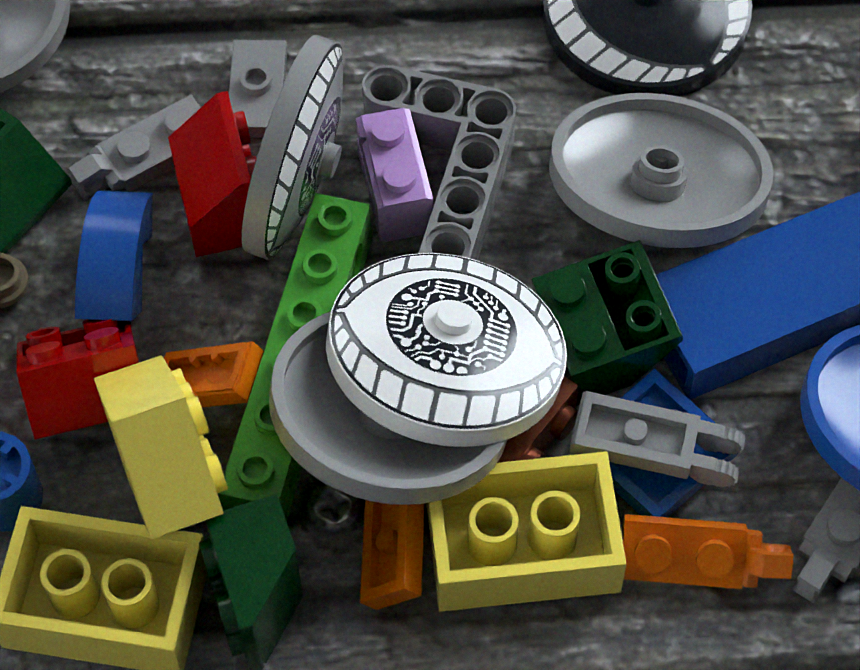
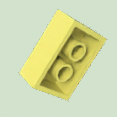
(162, 445)
(529, 534)
(100, 590)

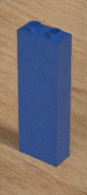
(765, 297)

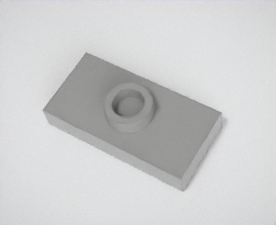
(256, 80)

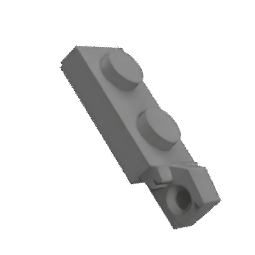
(133, 154)
(831, 542)

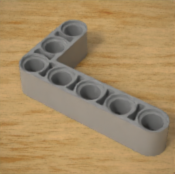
(462, 131)

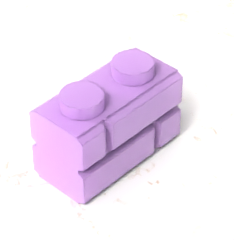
(394, 174)

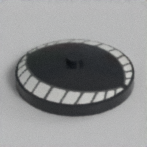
(648, 43)

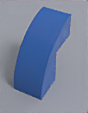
(113, 256)

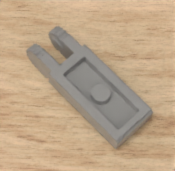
(655, 439)

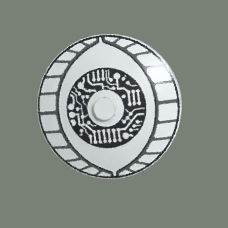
(445, 349)

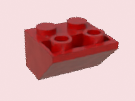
(213, 174)
(60, 369)

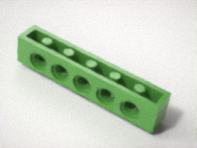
(326, 259)

